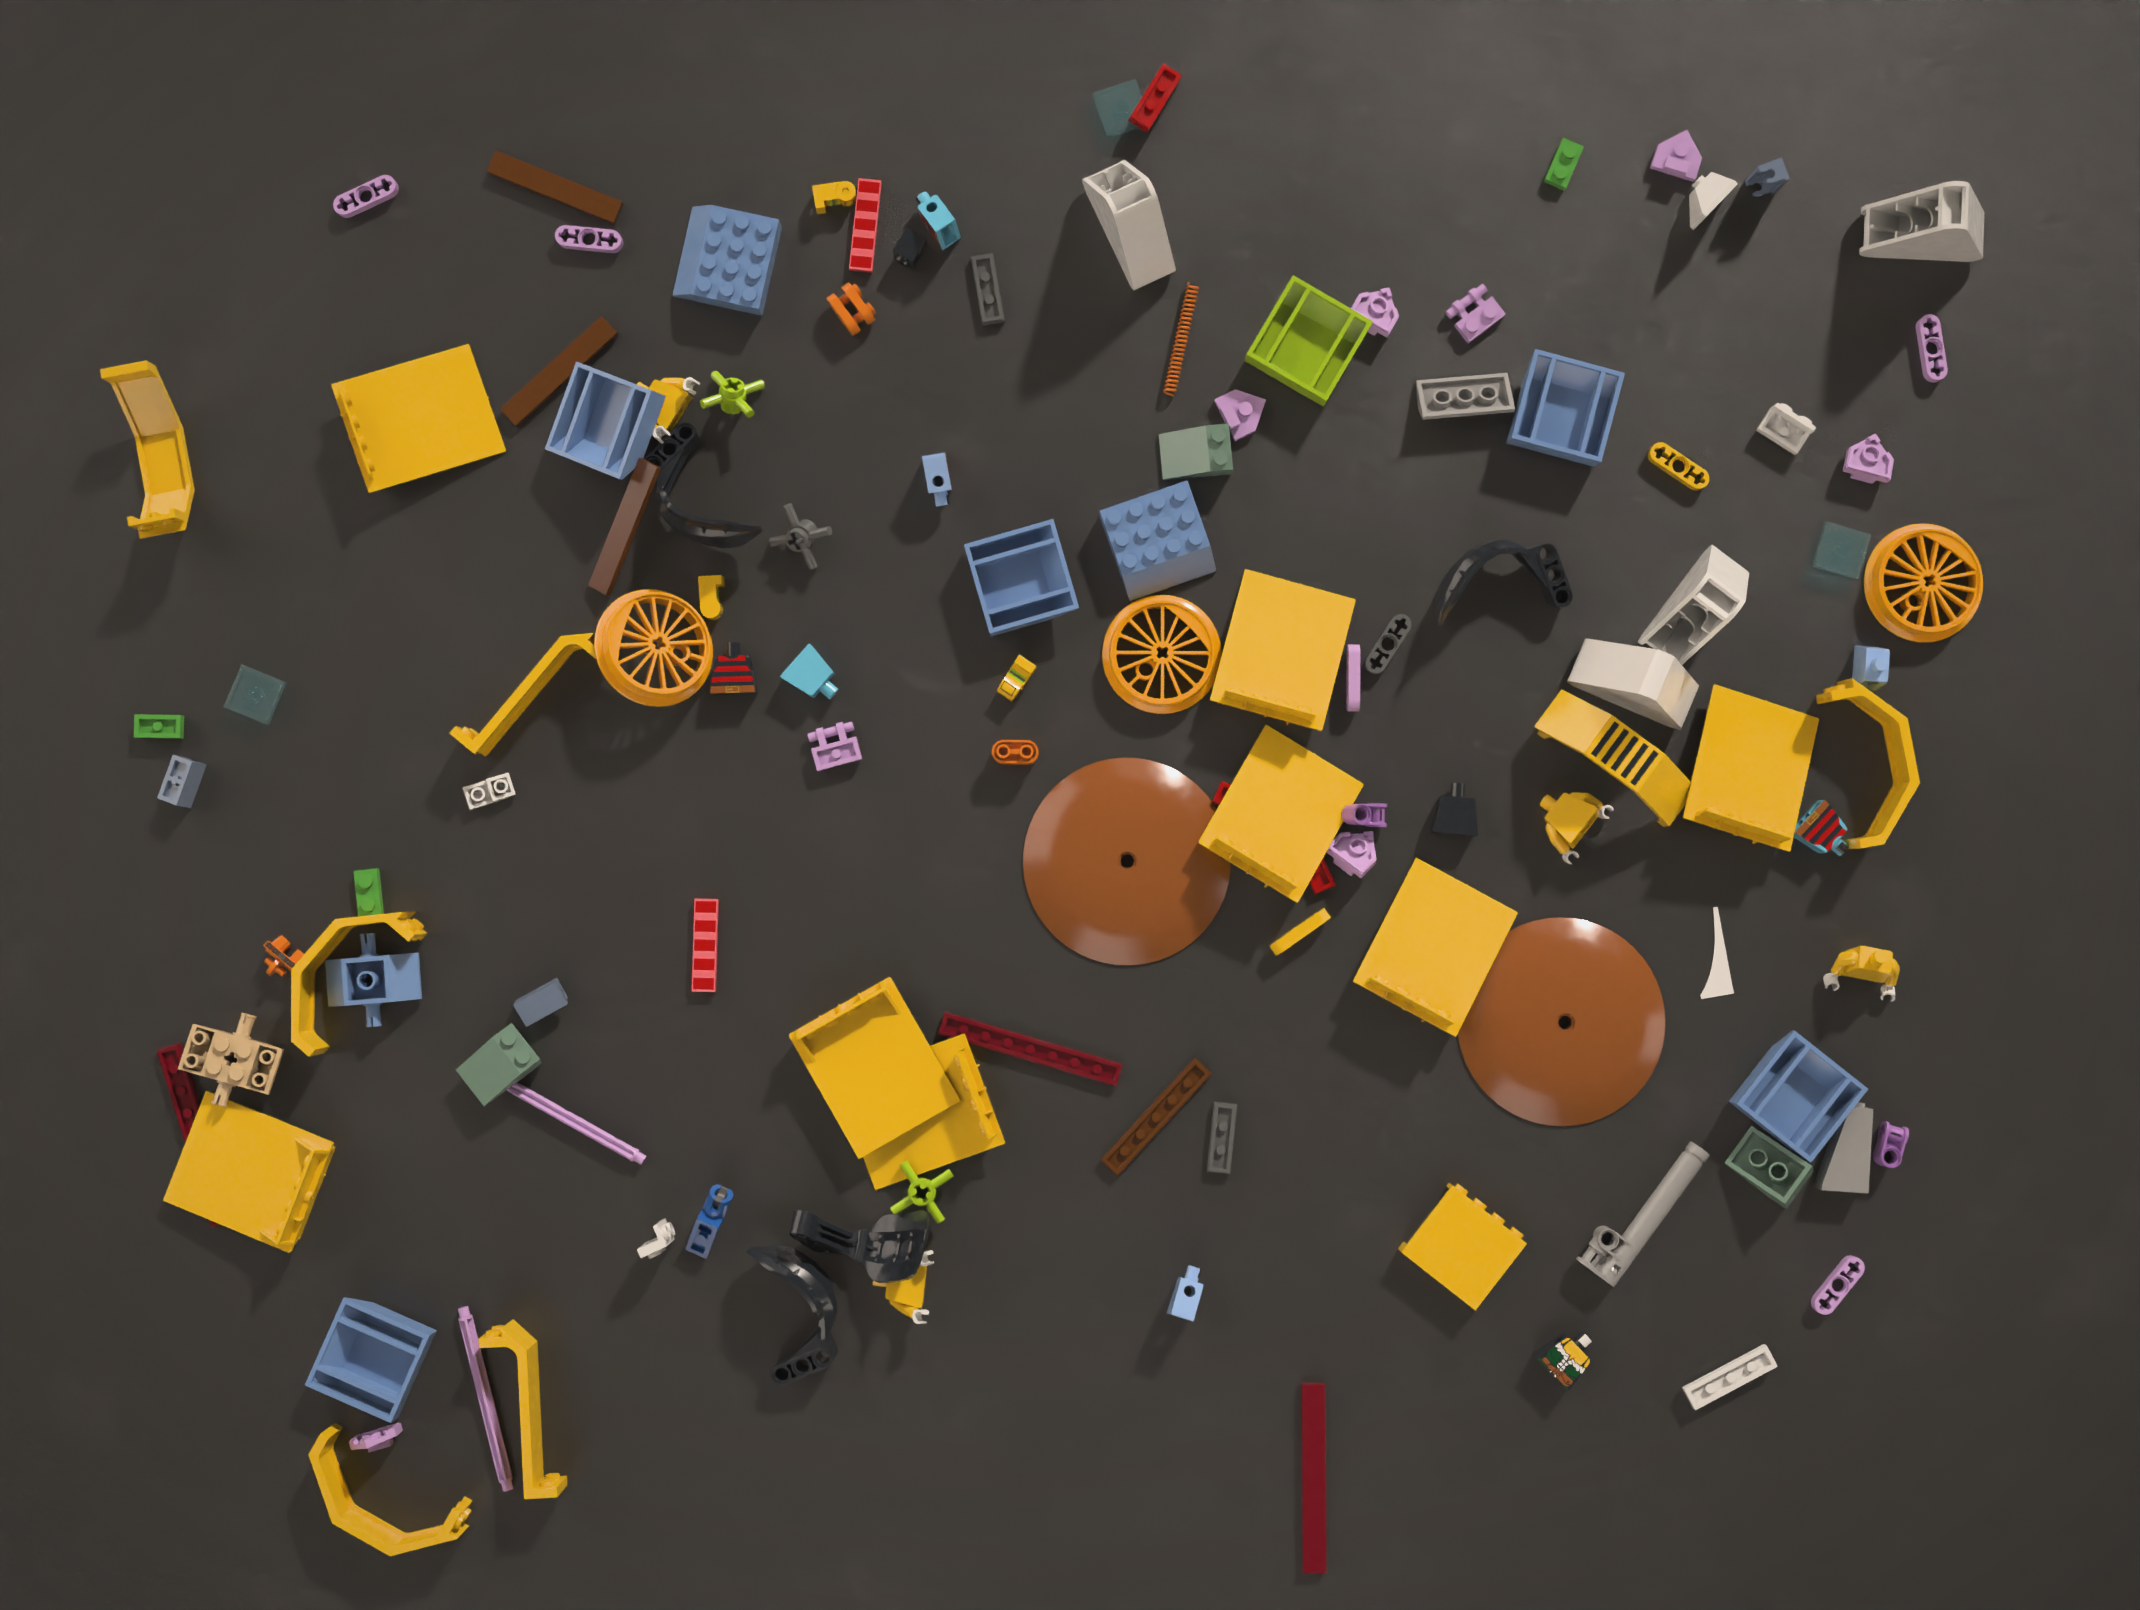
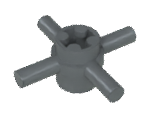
(800, 535)

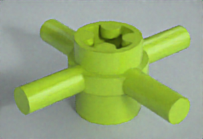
(732, 395)
(912, 1197)

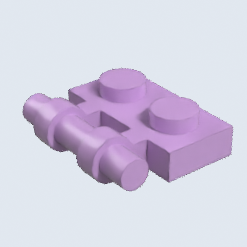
(1478, 320)
(835, 753)

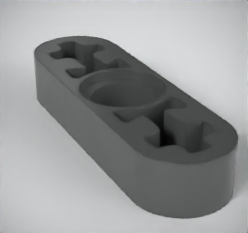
(1383, 661)

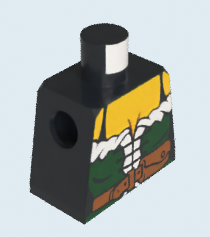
(1565, 1358)

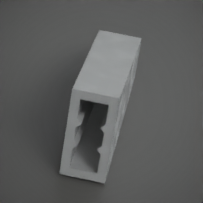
(1848, 1154)

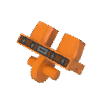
(276, 950)

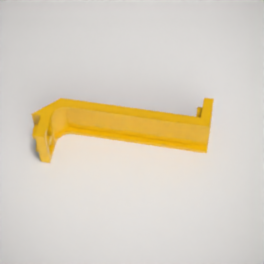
(524, 694)
(526, 1350)

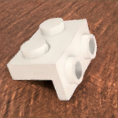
(1786, 427)
(665, 1235)

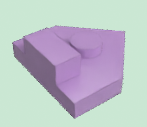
(1678, 157)
(1379, 309)
(1240, 411)
(1869, 461)
(1353, 852)
(376, 1438)

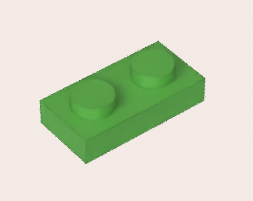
(1563, 164)
(158, 726)
(368, 892)

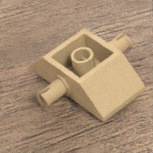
(211, 1054)

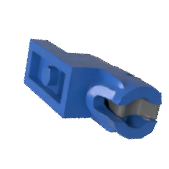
(709, 1221)

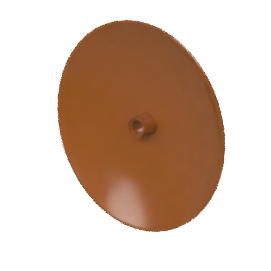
(1078, 873)
(1611, 1031)

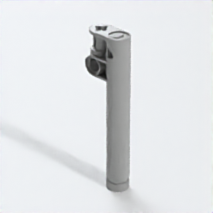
(1614, 1257)

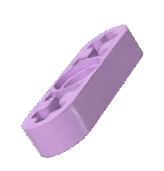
(353, 209)
(572, 243)
(1941, 363)
(1353, 677)
(1827, 1285)

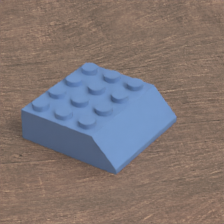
(728, 258)
(1565, 408)
(604, 421)
(1158, 540)
(1021, 577)
(1798, 1095)
(370, 1358)

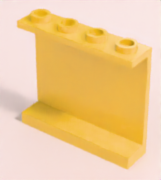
(1464, 1246)

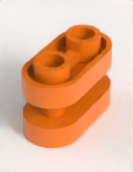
(853, 295)
(1015, 752)

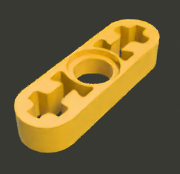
(1667, 452)
(1300, 931)

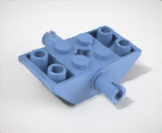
(394, 979)

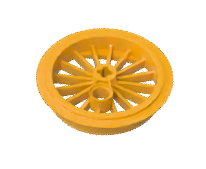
(1884, 610)
(1195, 620)
(608, 643)

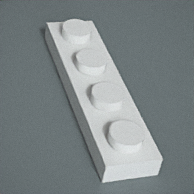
(1729, 1376)

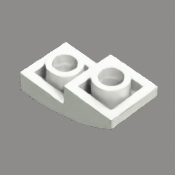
(488, 791)

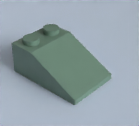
(1196, 452)
(498, 1065)
(1769, 1167)

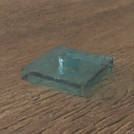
(1116, 106)
(1841, 550)
(255, 694)

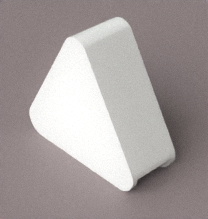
(1131, 222)
(1926, 225)
(1699, 606)
(1635, 679)

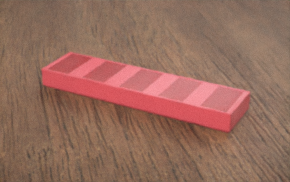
(865, 225)
(705, 945)

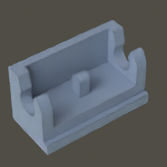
(1770, 177)
(181, 781)
(541, 1002)

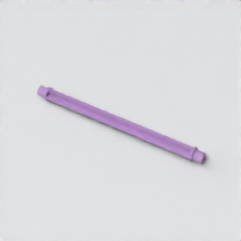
(577, 1123)
(485, 1398)

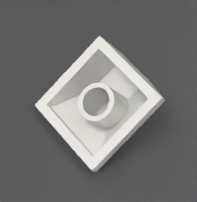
(1707, 196)

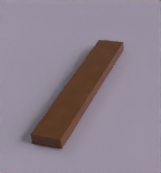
(555, 187)
(558, 371)
(624, 526)
(1156, 1116)

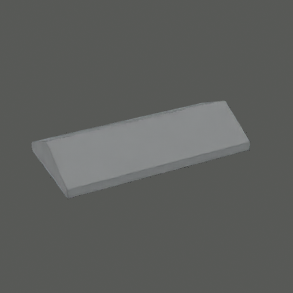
(1464, 396)

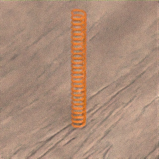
(1180, 340)

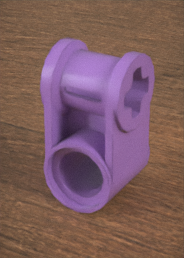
(1368, 814)
(1890, 1143)

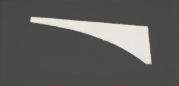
(1719, 980)

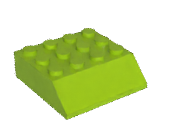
(1308, 340)

